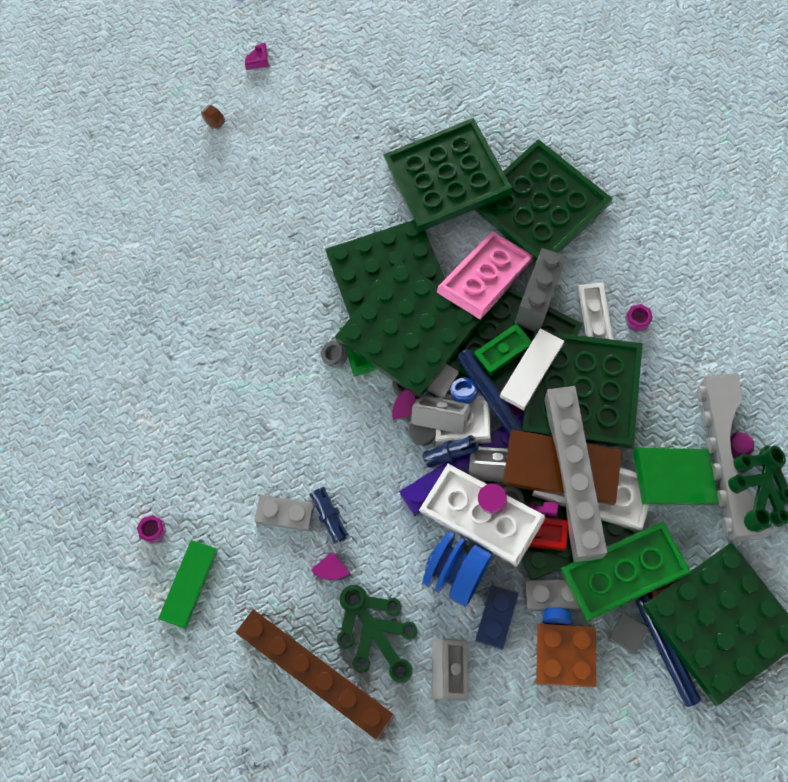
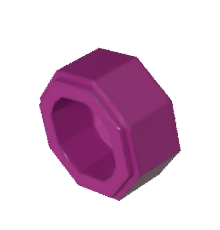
(638, 317)
(741, 444)
(151, 529)

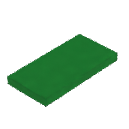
(626, 571)

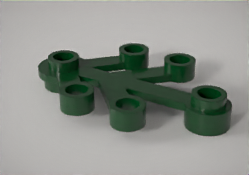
(772, 461)
(374, 629)

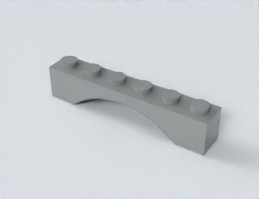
(720, 401)
(579, 490)

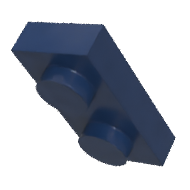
(496, 617)

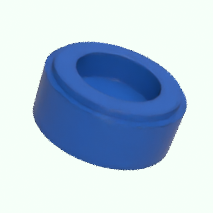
(464, 390)
(556, 616)

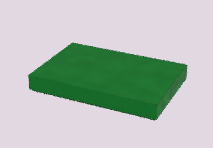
(675, 476)

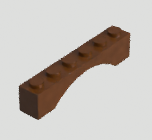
(315, 675)

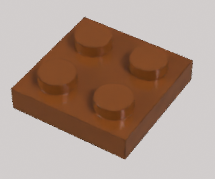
(566, 655)

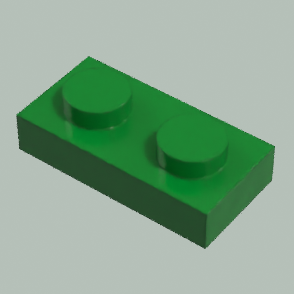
(503, 349)

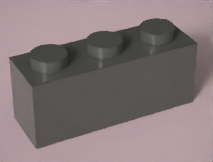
(540, 290)

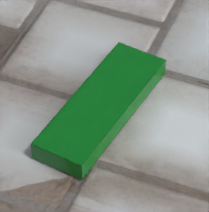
(188, 584)

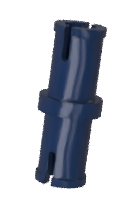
(450, 451)
(329, 515)

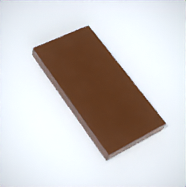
(535, 466)

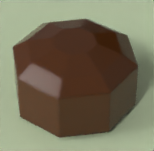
(213, 116)

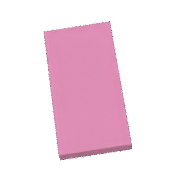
(485, 275)

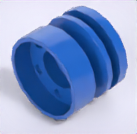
(456, 568)

